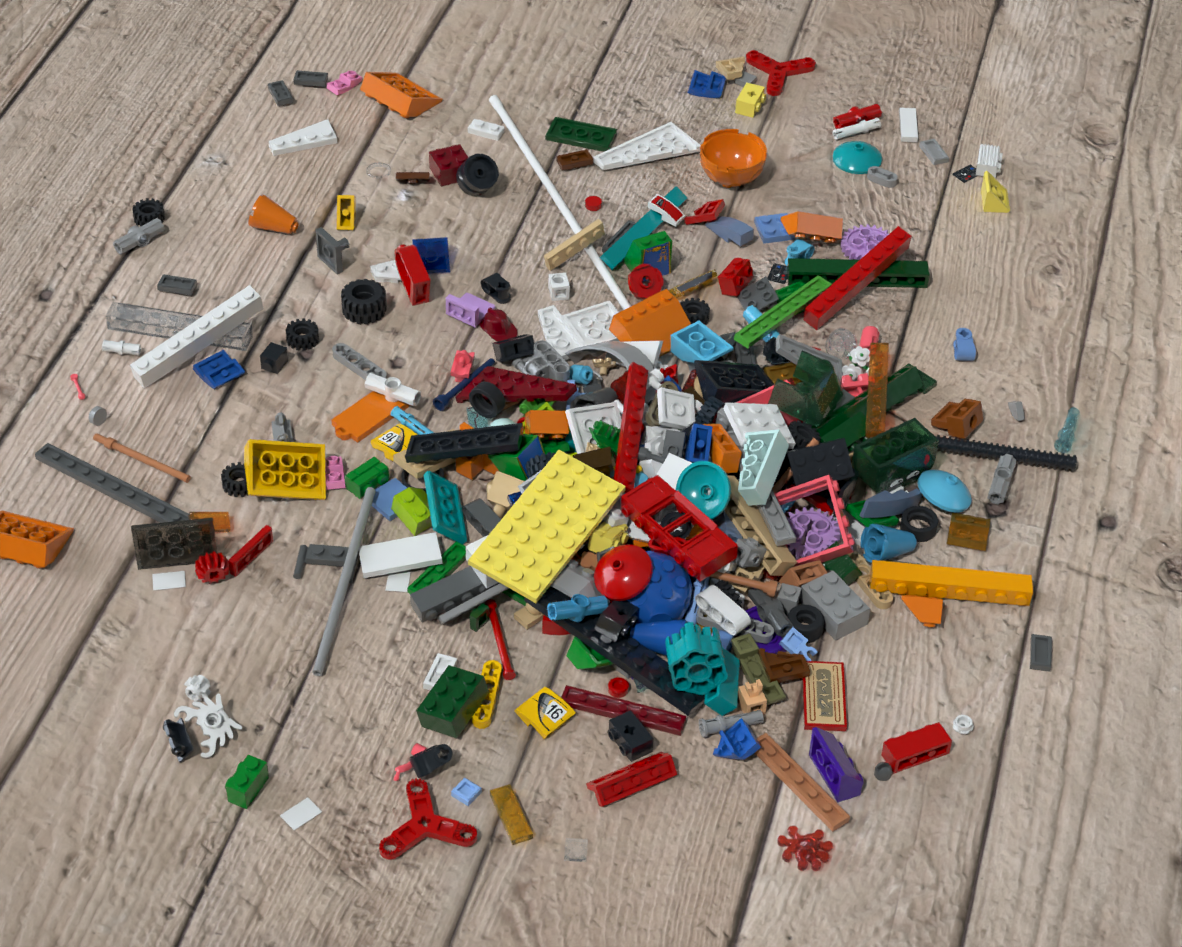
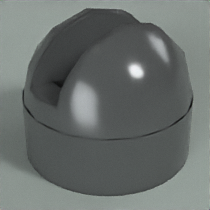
(883, 771)

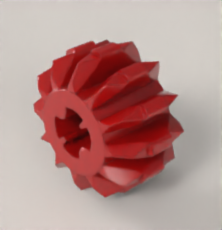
(212, 567)

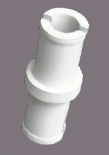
(121, 347)

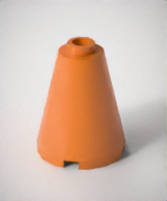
(272, 217)

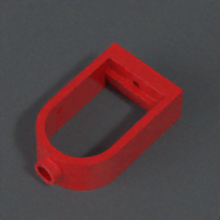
(412, 274)

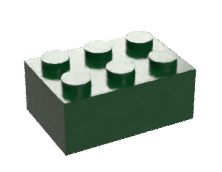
(452, 701)

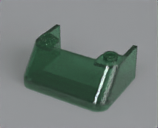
(805, 401)

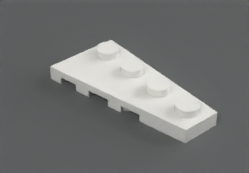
(306, 138)
(557, 331)

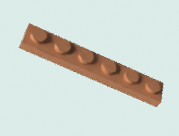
(801, 783)

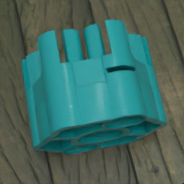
(696, 659)

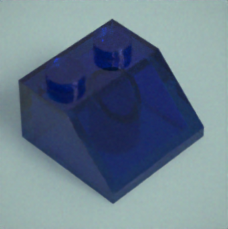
(434, 254)

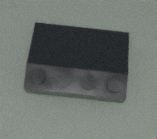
(729, 380)

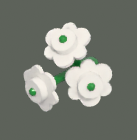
(859, 358)

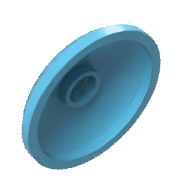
(944, 490)

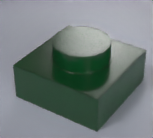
(479, 617)

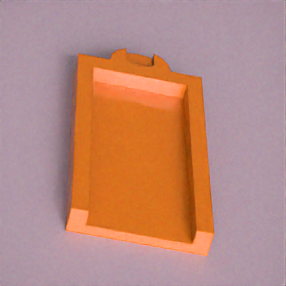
(365, 417)

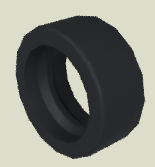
(493, 394)
(920, 513)

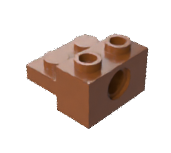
(959, 417)

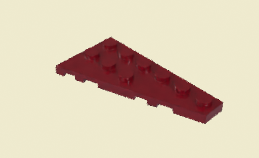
(520, 386)

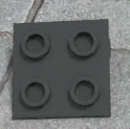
(759, 295)

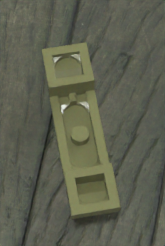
(752, 667)

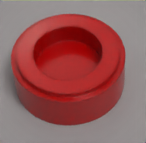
(593, 203)
(618, 687)

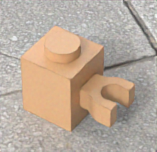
(752, 697)

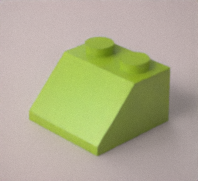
(412, 509)

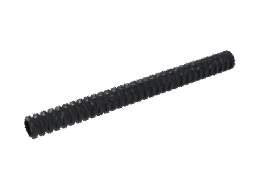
(995, 451)

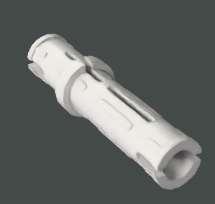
(862, 127)

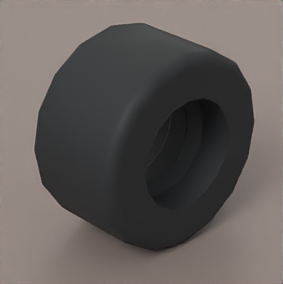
(809, 615)

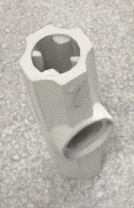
(392, 389)

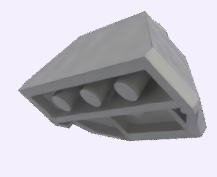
(576, 580)

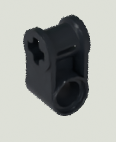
(497, 288)
(428, 760)

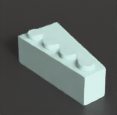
(761, 465)

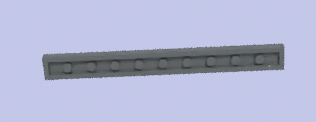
(109, 485)

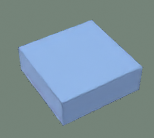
(466, 791)

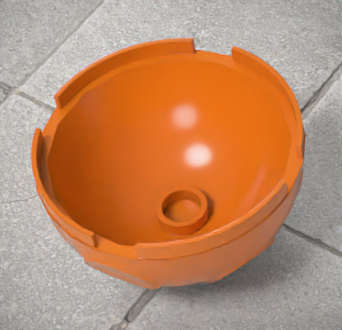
(732, 157)

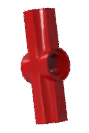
(856, 115)

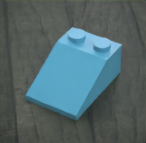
(698, 343)

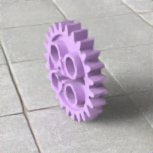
(861, 240)
(823, 533)

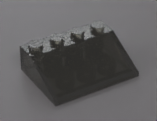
(173, 542)

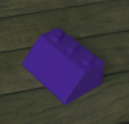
(834, 765)

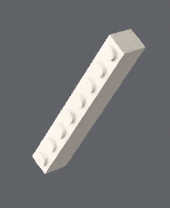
(196, 336)

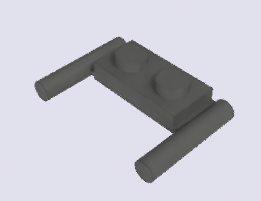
(321, 555)

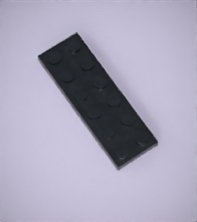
(464, 443)

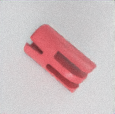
(869, 335)

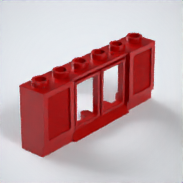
(700, 554)

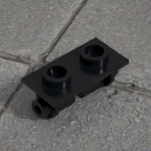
(179, 738)

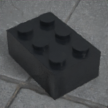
(820, 460)

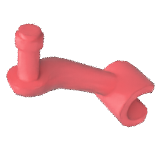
(405, 767)

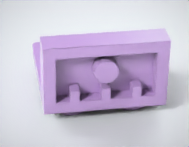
(467, 308)

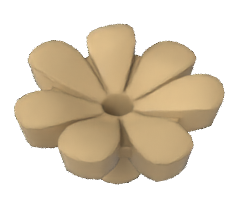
(603, 365)

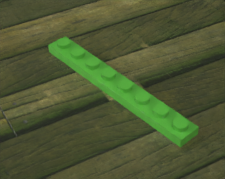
(781, 312)

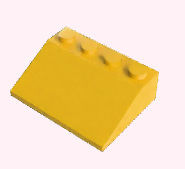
(285, 469)

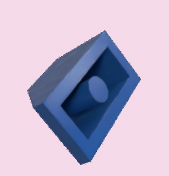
(699, 443)

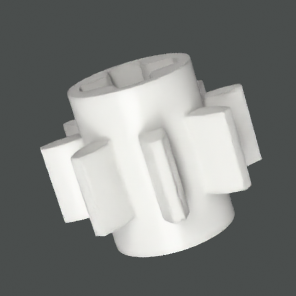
(197, 687)

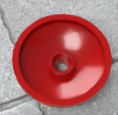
(628, 578)

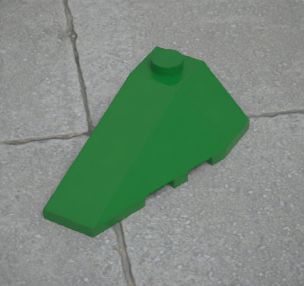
(585, 657)

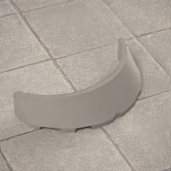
(624, 352)

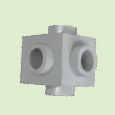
(749, 552)

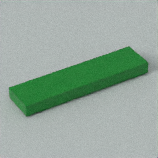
(451, 560)

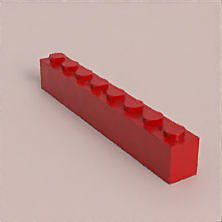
(857, 278)

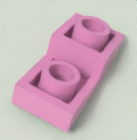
(345, 83)
(334, 473)

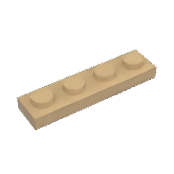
(574, 244)

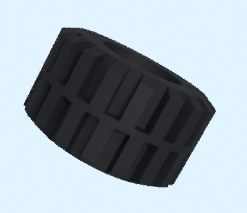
(363, 301)

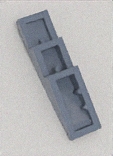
(889, 504)

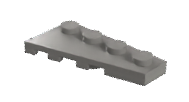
(792, 349)

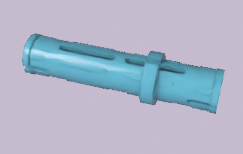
(399, 414)

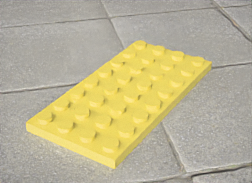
(546, 526)

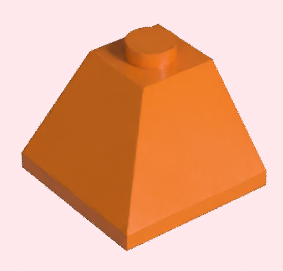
(924, 608)

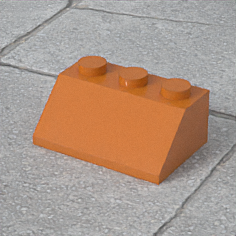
(813, 226)

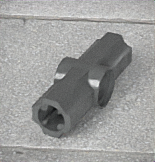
(770, 611)

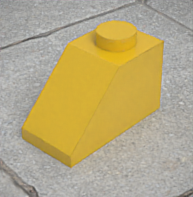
(346, 212)

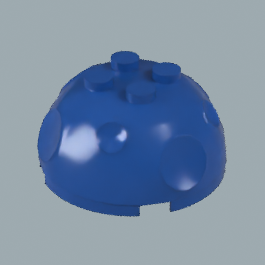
(666, 594)

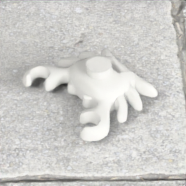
(212, 721)

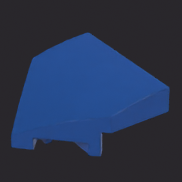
(737, 742)

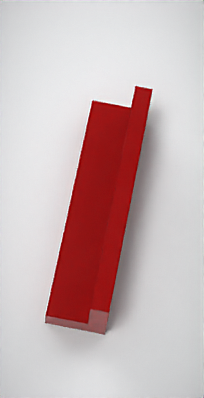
(632, 778)

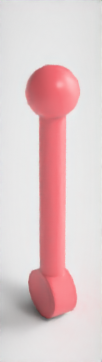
(74, 377)

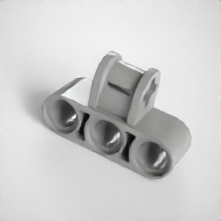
(547, 363)

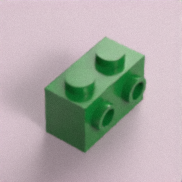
(247, 781)

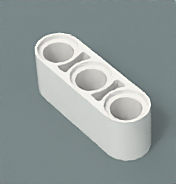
(722, 610)

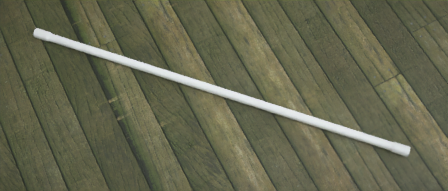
(498, 106)

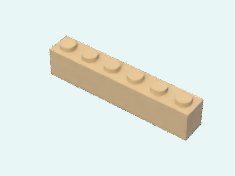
(751, 524)

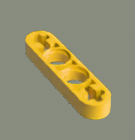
(492, 695)

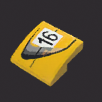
(393, 440)
(545, 712)

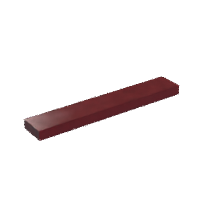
(613, 707)

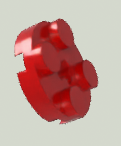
(649, 273)

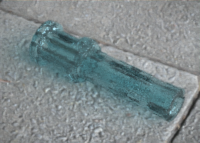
(1066, 434)

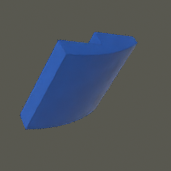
(706, 85)
(218, 369)

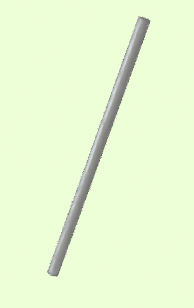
(343, 582)

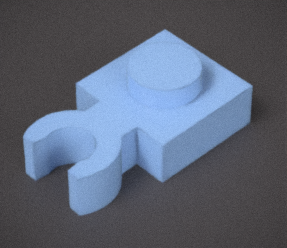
(795, 643)

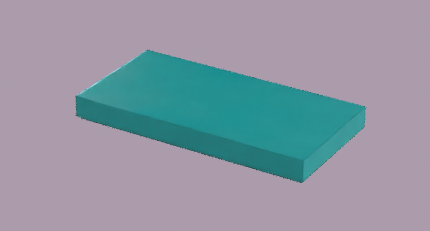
(445, 507)

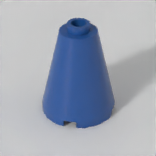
(653, 634)

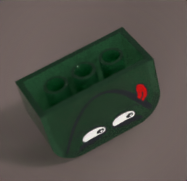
(895, 456)

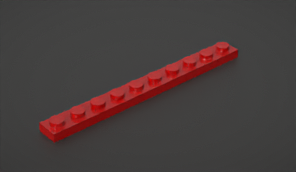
(631, 426)

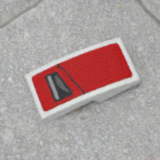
(670, 213)

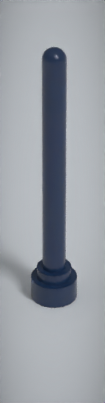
(442, 401)

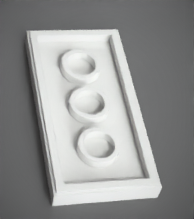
(400, 555)

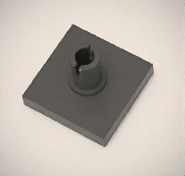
(330, 250)

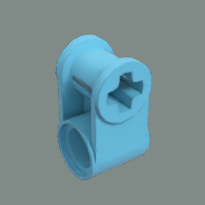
(799, 249)

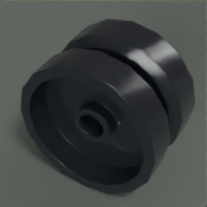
(477, 174)

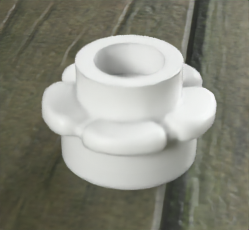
(963, 724)

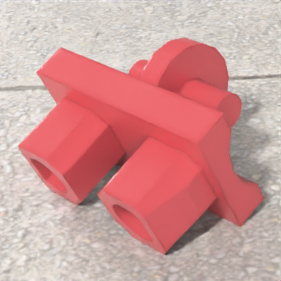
(462, 365)
(855, 387)

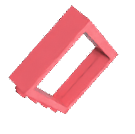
(813, 487)

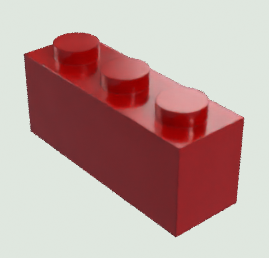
(916, 747)

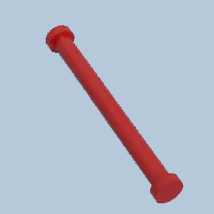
(508, 673)

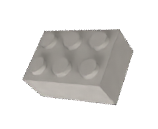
(839, 604)

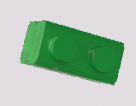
(369, 474)

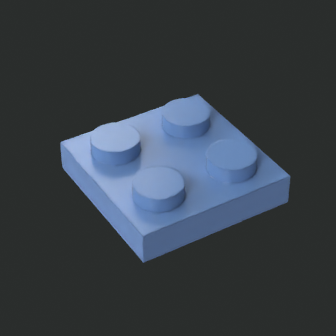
(772, 229)

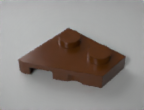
(783, 666)

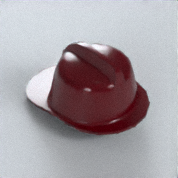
(498, 325)

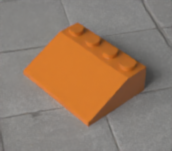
(398, 93)
(651, 320)
(31, 539)

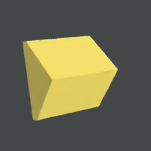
(994, 195)

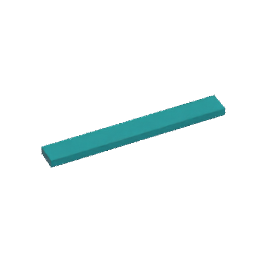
(642, 228)

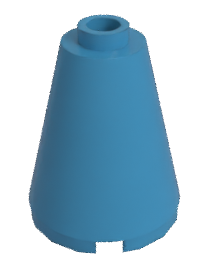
(886, 542)

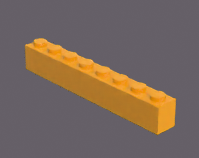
(951, 583)

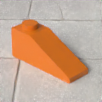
(724, 450)

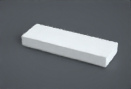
(908, 124)

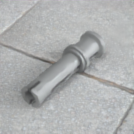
(724, 723)

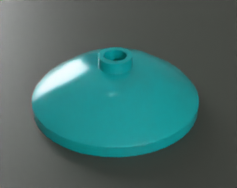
(856, 157)
(696, 482)

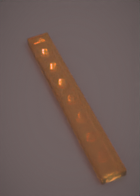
(877, 389)

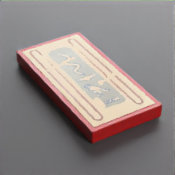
(824, 696)

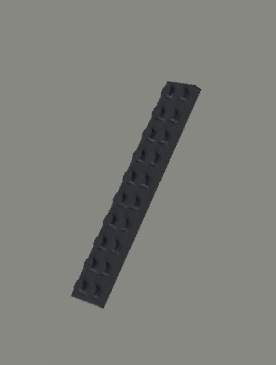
(625, 654)

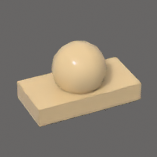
(528, 616)

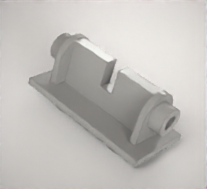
(282, 428)

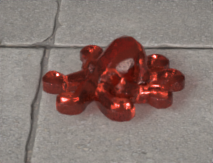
(805, 848)

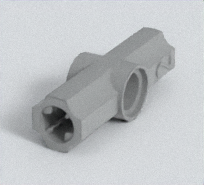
(138, 236)
(1001, 479)

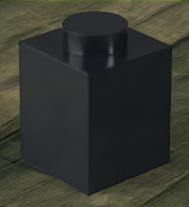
(274, 358)

